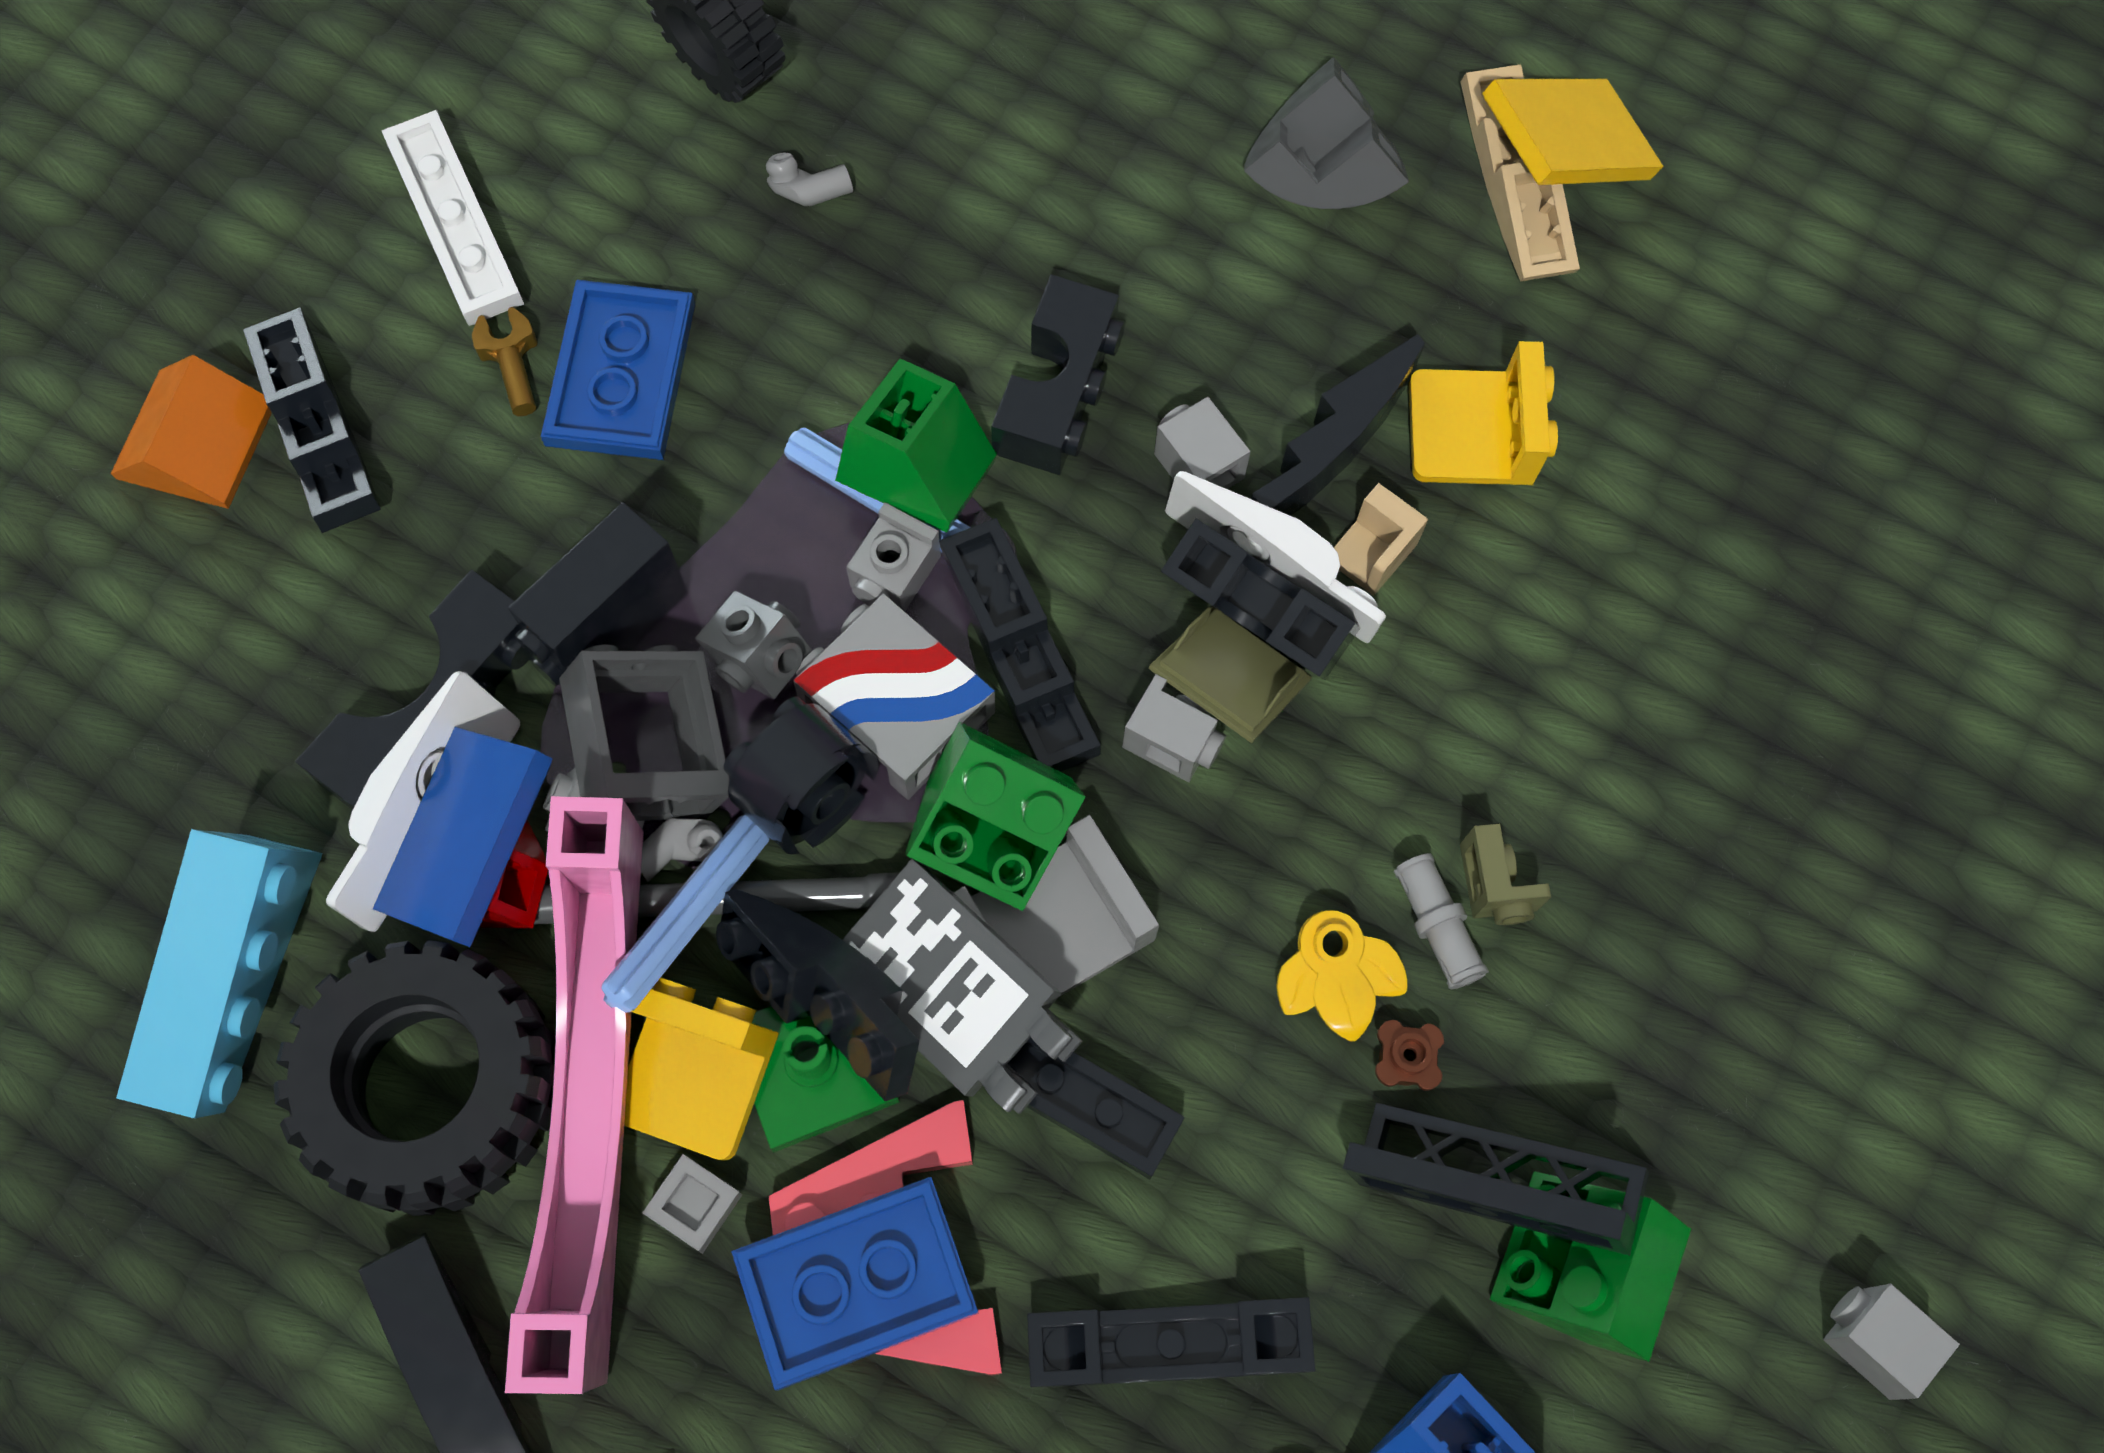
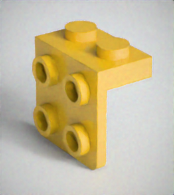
(1483, 422)
(695, 1070)

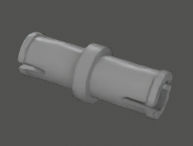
(1440, 921)

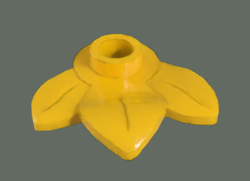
(1341, 984)

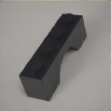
(473, 638)

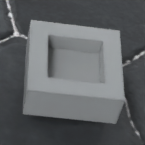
(692, 1203)

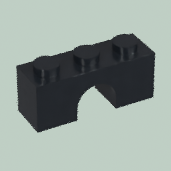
(1042, 419)
(1260, 599)

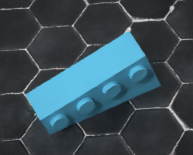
(214, 970)

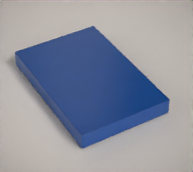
(618, 370)
(463, 835)
(854, 1283)

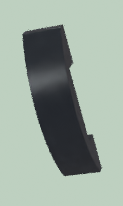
(1170, 1343)

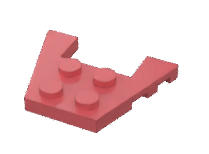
(923, 1146)

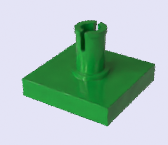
(808, 1084)

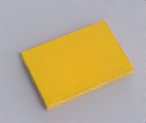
(1571, 130)

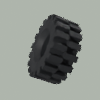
(722, 42)

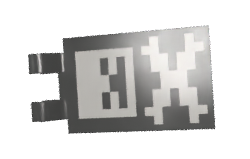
(961, 987)

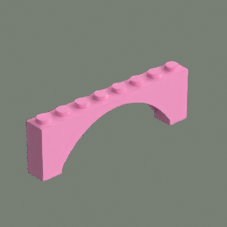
(567, 1293)

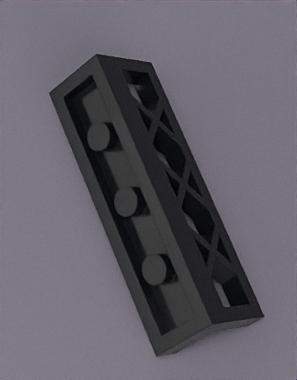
(1495, 1198)

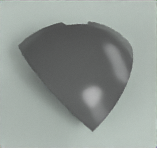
(1326, 147)

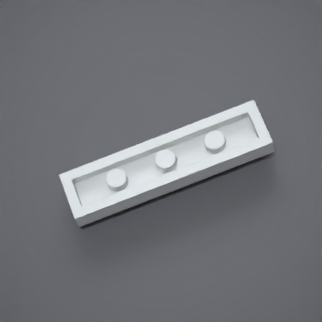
(452, 217)

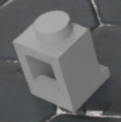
(904, 539)
(1172, 732)

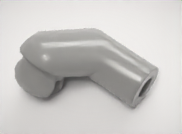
(804, 187)
(678, 840)

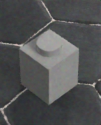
(1201, 444)
(1889, 1340)

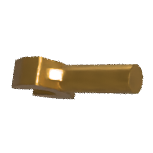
(509, 354)

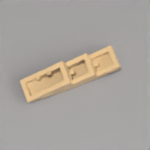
(1529, 215)

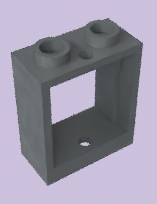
(661, 668)

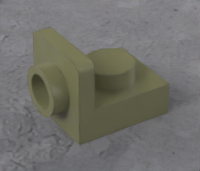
(1489, 873)

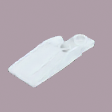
(1277, 542)
(399, 785)

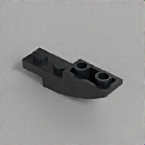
(818, 975)

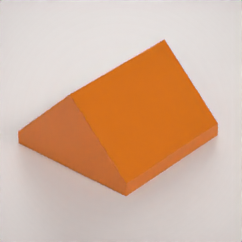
(194, 433)

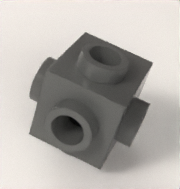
(754, 644)

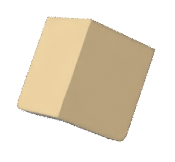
(1379, 539)

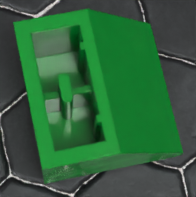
(916, 447)
(992, 816)
(1591, 1290)

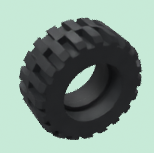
(349, 1029)

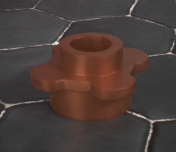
(1393, 1066)

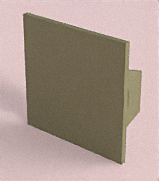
(1230, 673)

